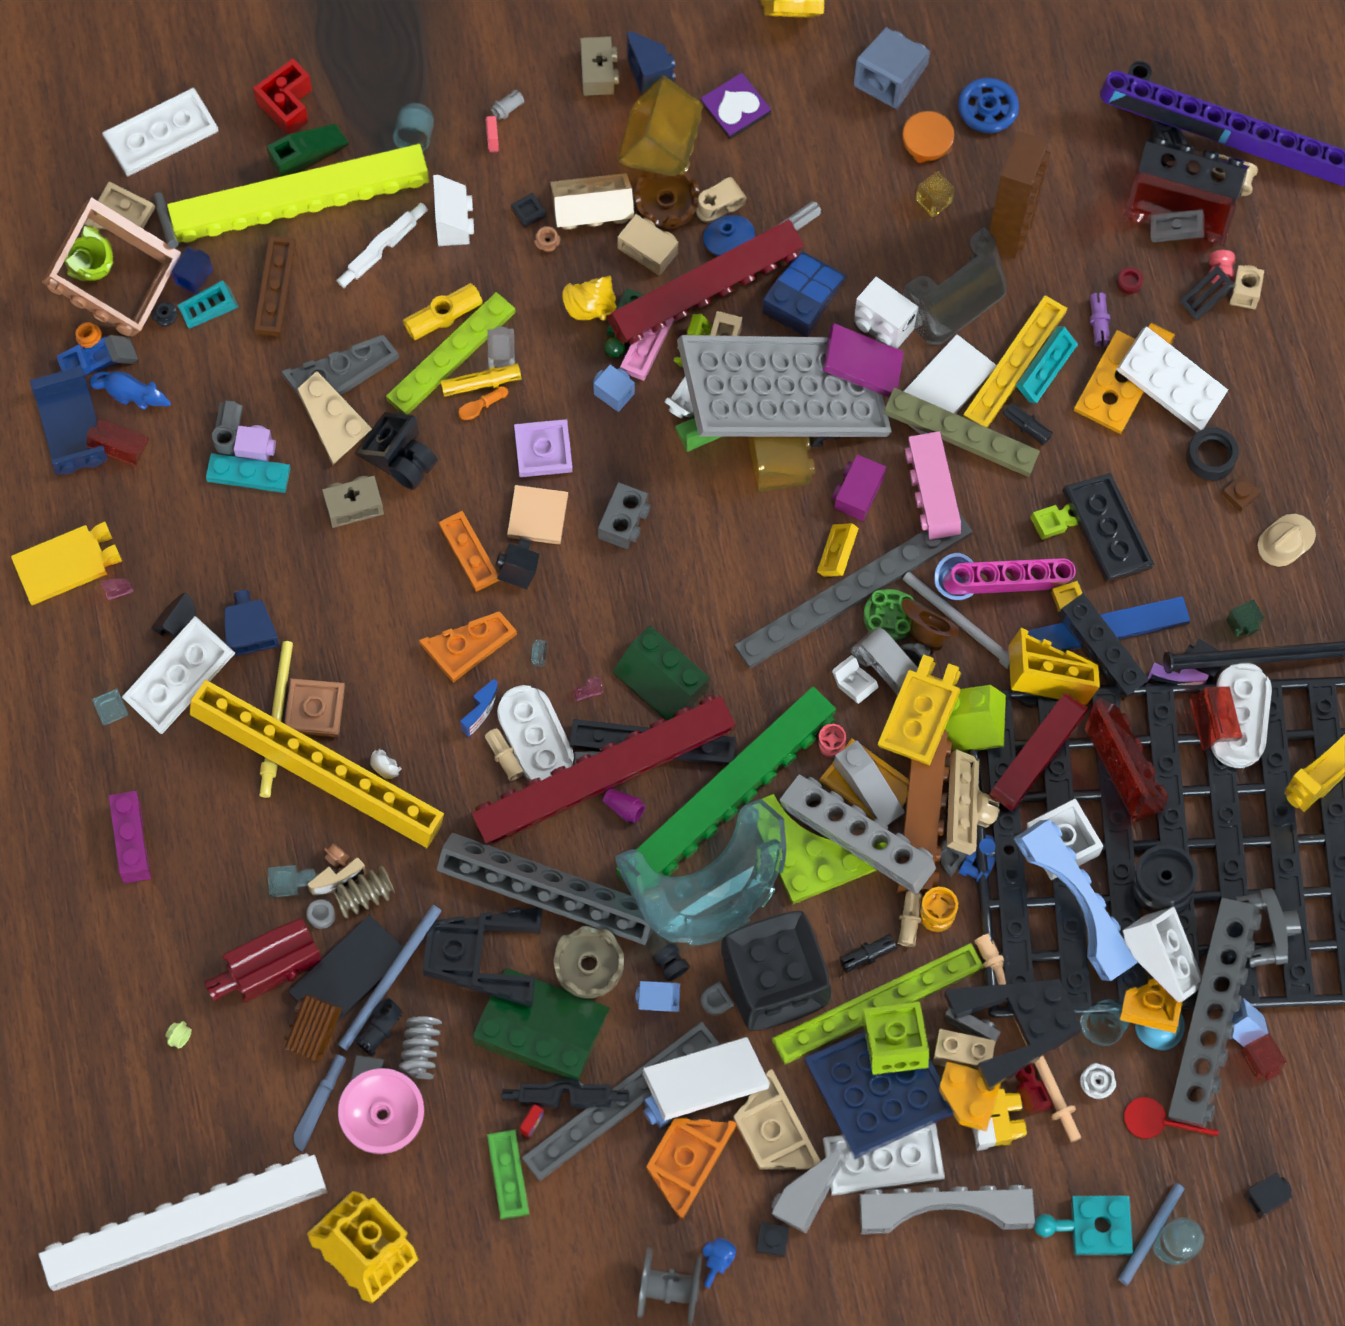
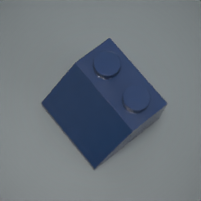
(648, 61)

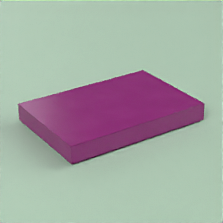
(862, 360)

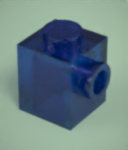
(192, 270)

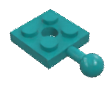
(1085, 1236)

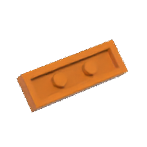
(468, 551)

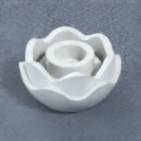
(384, 765)
(1101, 1073)

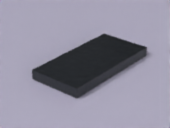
(1108, 527)
(351, 967)

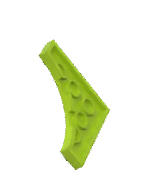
(815, 862)

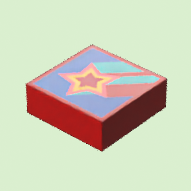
(531, 1121)

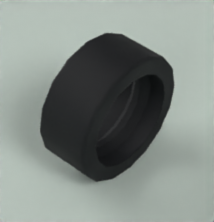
(1219, 436)

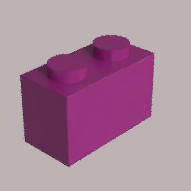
(859, 487)

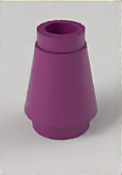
(626, 806)

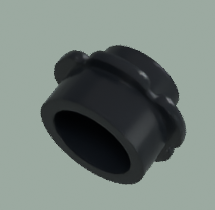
(164, 320)

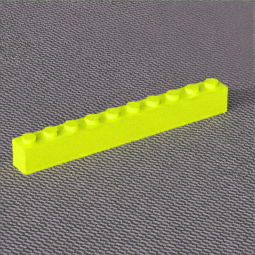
(298, 193)

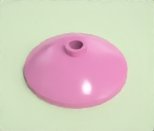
(377, 1092)

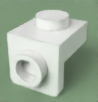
(680, 402)
(854, 680)

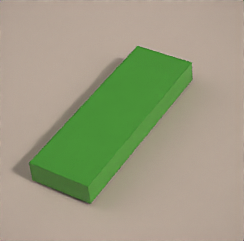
(508, 1174)

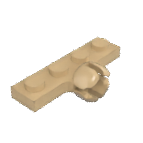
(967, 804)

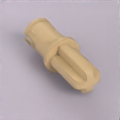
(504, 754)
(910, 919)

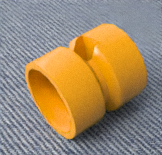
(938, 909)

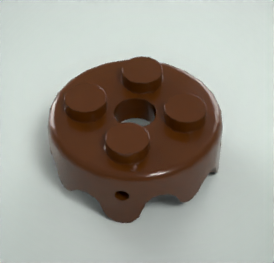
(666, 216)

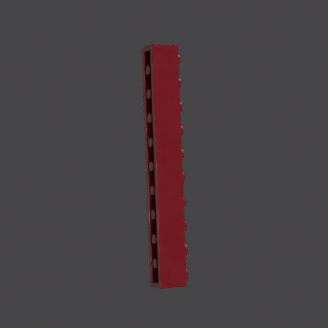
(604, 770)

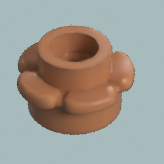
(544, 233)
(336, 855)

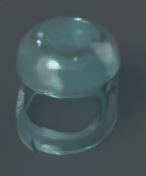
(414, 118)
(1100, 1038)
(1182, 1238)

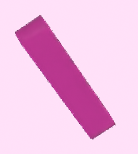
(999, 582)

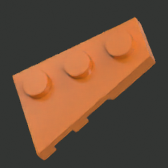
(467, 646)

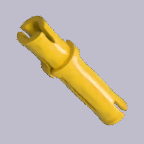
(481, 379)

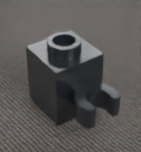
(517, 564)

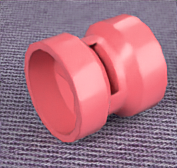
(1226, 260)
(832, 734)

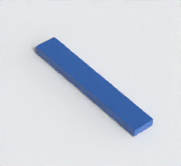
(1123, 623)

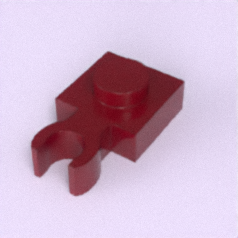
(1032, 1092)

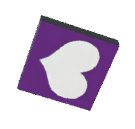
(735, 106)

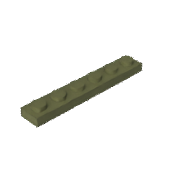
(961, 432)

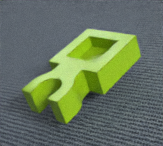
(1052, 521)

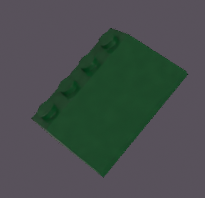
(549, 1036)

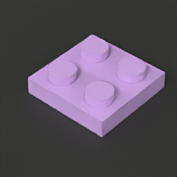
(543, 448)

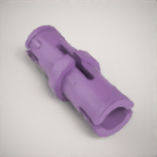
(1100, 319)

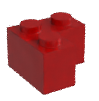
(280, 96)

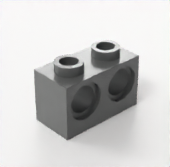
(618, 514)

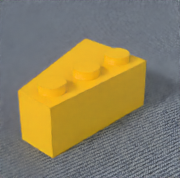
(1048, 671)

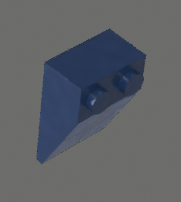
(803, 293)

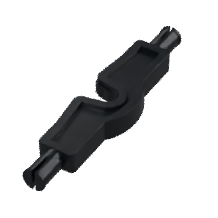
(550, 1094)

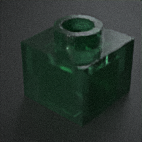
(1245, 619)

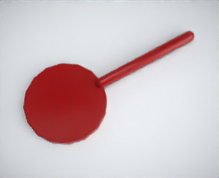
(1147, 1118)

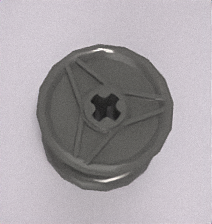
(669, 1286)

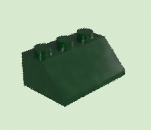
(661, 674)

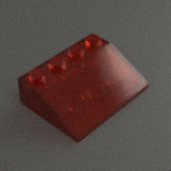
(1124, 761)

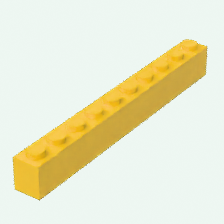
(316, 763)

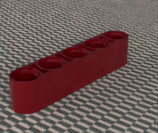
(1038, 751)

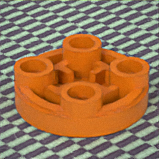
(928, 136)

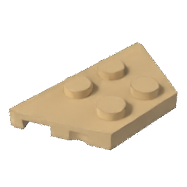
(774, 1130)

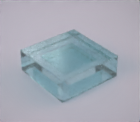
(110, 707)

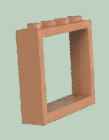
(135, 236)

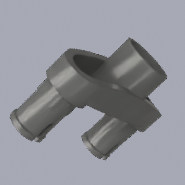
(1281, 925)

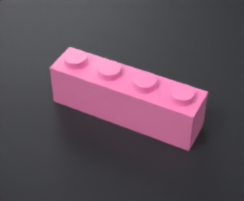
(934, 486)

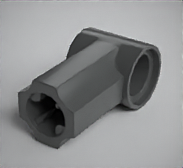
(226, 427)

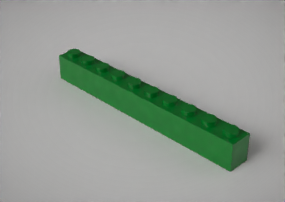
(737, 783)

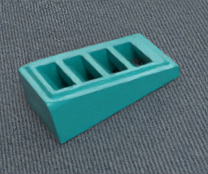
(204, 297)

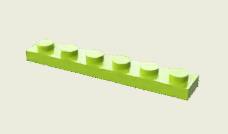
(450, 354)

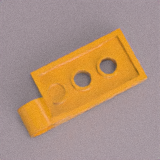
(1103, 381)

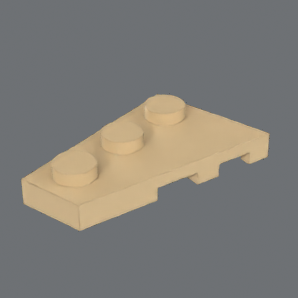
(332, 416)

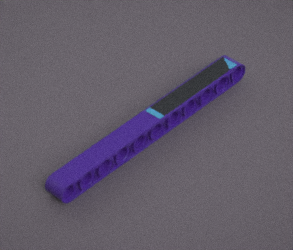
(1224, 126)

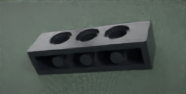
(1153, 164)
(1102, 646)

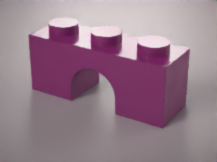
(129, 837)

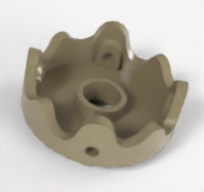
(583, 944)

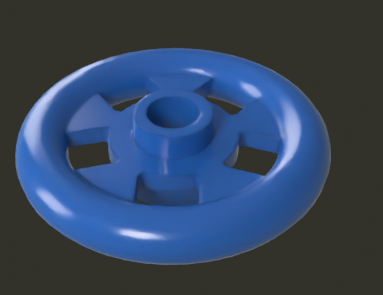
(1000, 89)

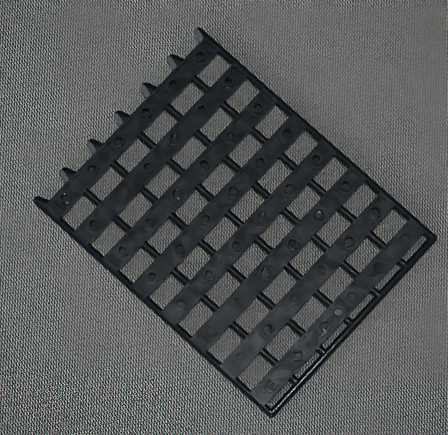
(1172, 830)

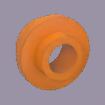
(88, 335)

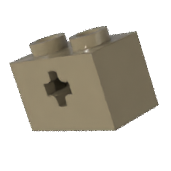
(597, 66)
(343, 511)

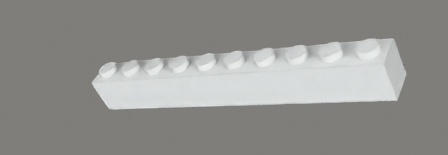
(182, 1222)

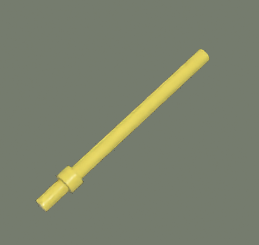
(268, 767)

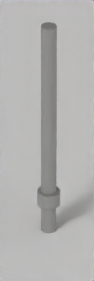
(958, 618)

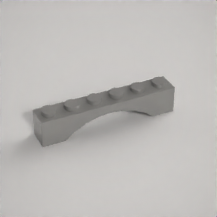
(1005, 1208)

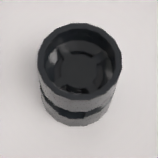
(414, 462)

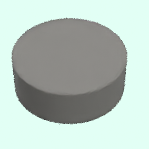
(320, 914)

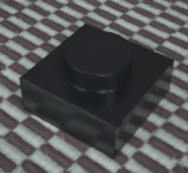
(772, 1240)

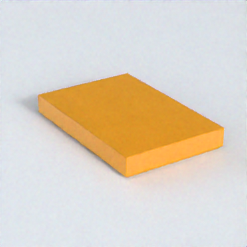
(895, 780)

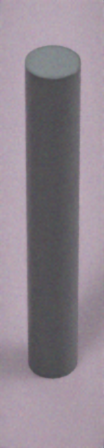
(165, 220)

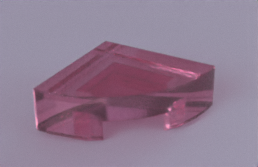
(117, 587)
(592, 689)

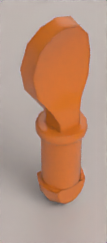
(473, 409)

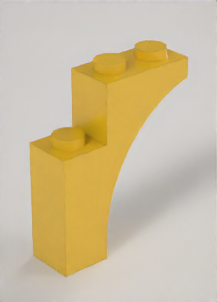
(1318, 777)

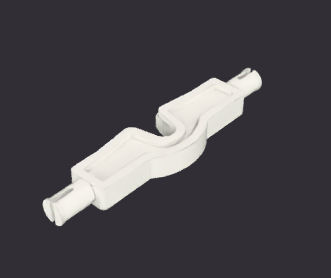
(389, 238)

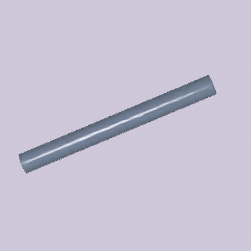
(1151, 1234)

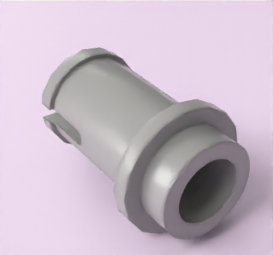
(506, 105)

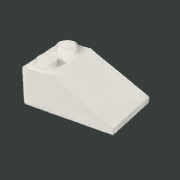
(1164, 952)

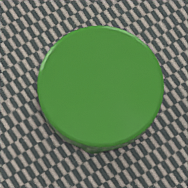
(885, 611)

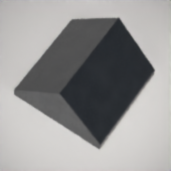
(388, 439)

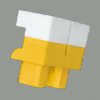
(1000, 1129)

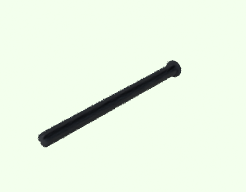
(1252, 655)

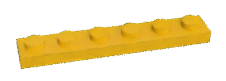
(1015, 362)

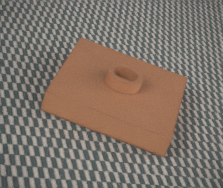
(315, 707)

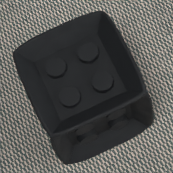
(776, 970)

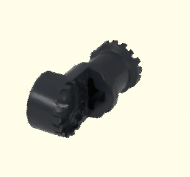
(380, 1025)

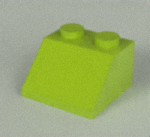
(977, 719)

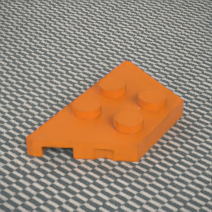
(687, 1159)

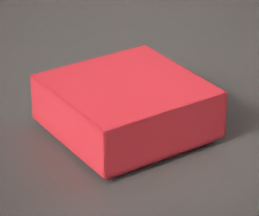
(492, 136)

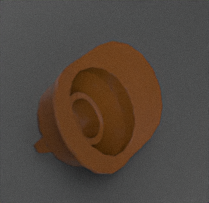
(928, 626)

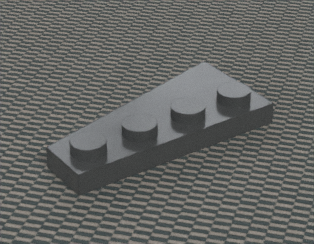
(348, 367)

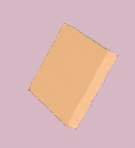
(537, 514)

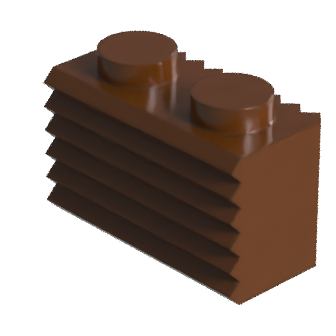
(312, 1027)

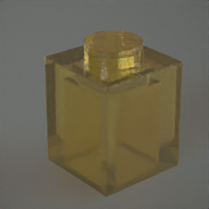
(935, 193)

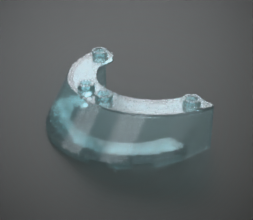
(720, 896)

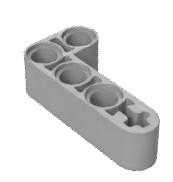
(885, 656)

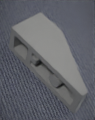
(868, 783)
(804, 1196)

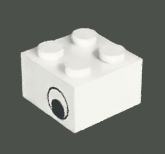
(885, 313)

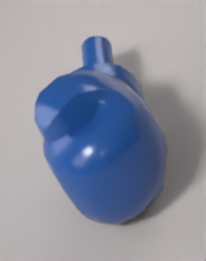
(719, 1257)

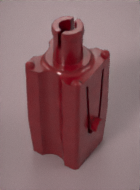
(266, 962)

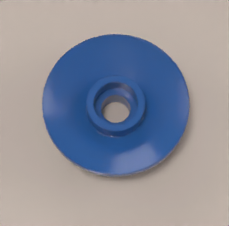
(727, 234)

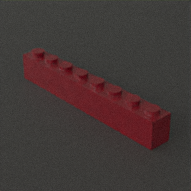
(705, 282)

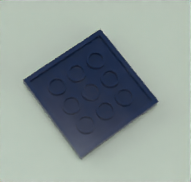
(874, 1107)

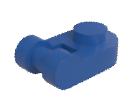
(987, 847)

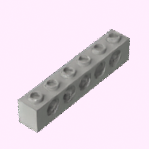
(909, 875)

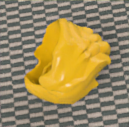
(590, 299)

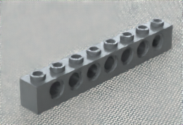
(543, 887)
(1230, 914)

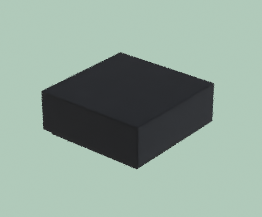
(528, 210)

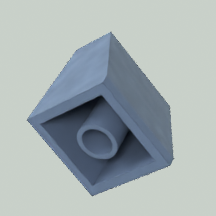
(890, 67)

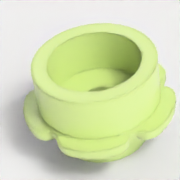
(178, 1034)

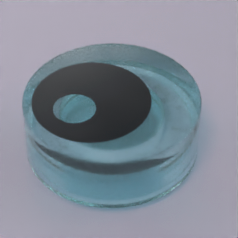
(539, 653)

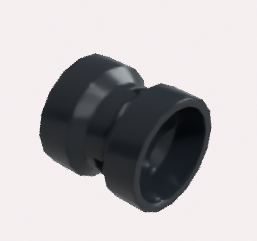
(670, 962)

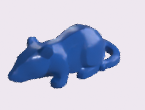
(126, 388)

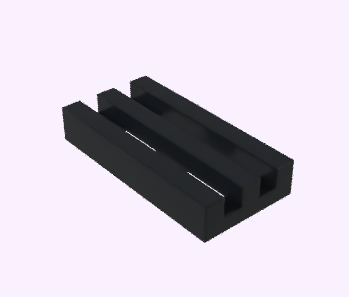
(1214, 300)

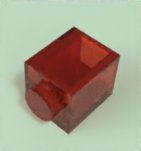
(1264, 1058)

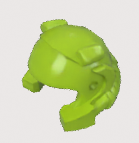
(89, 256)

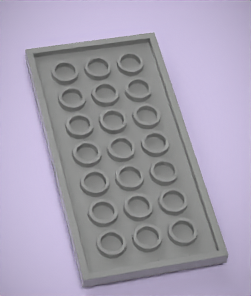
(774, 389)

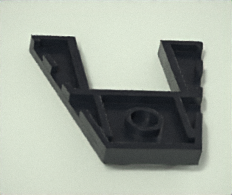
(456, 949)
(1040, 1012)

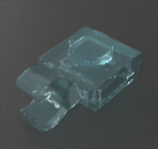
(286, 880)

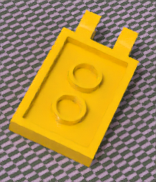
(65, 562)
(921, 712)

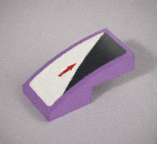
(1185, 677)

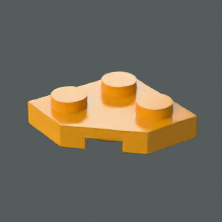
(1151, 1007)
(968, 1096)

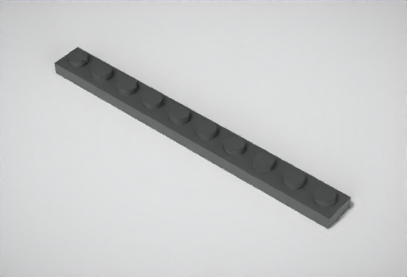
(845, 595)

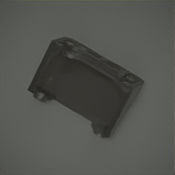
(961, 297)

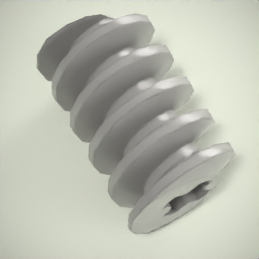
(418, 1047)

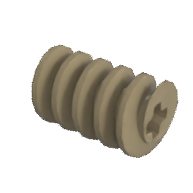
(363, 891)

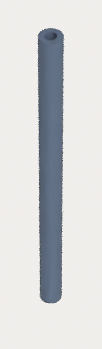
(389, 977)

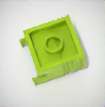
(895, 1038)

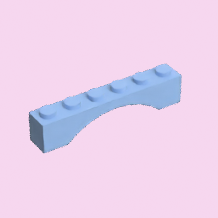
(1106, 947)

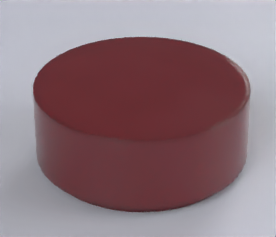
(1130, 280)

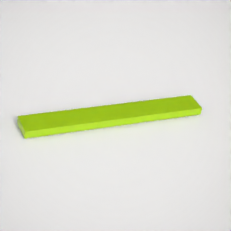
(905, 989)

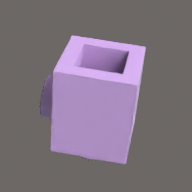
(254, 443)

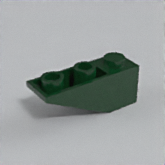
(304, 148)

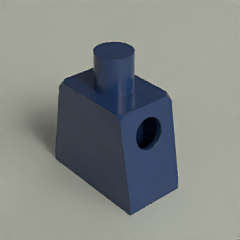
(248, 625)

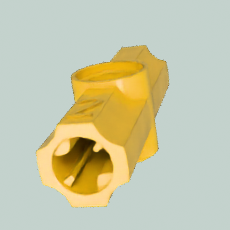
(429, 320)

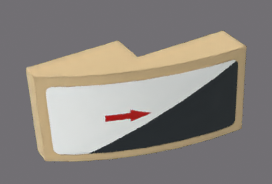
(328, 879)

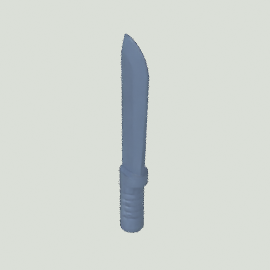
(316, 1106)

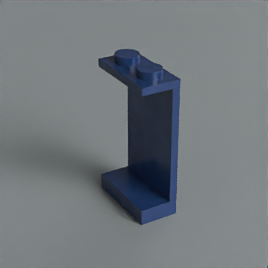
(66, 419)

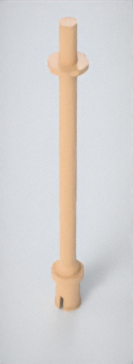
(990, 953)

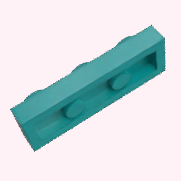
(1046, 364)
(248, 473)

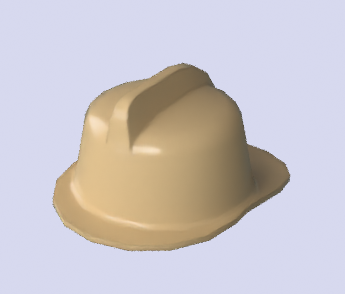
(1286, 540)

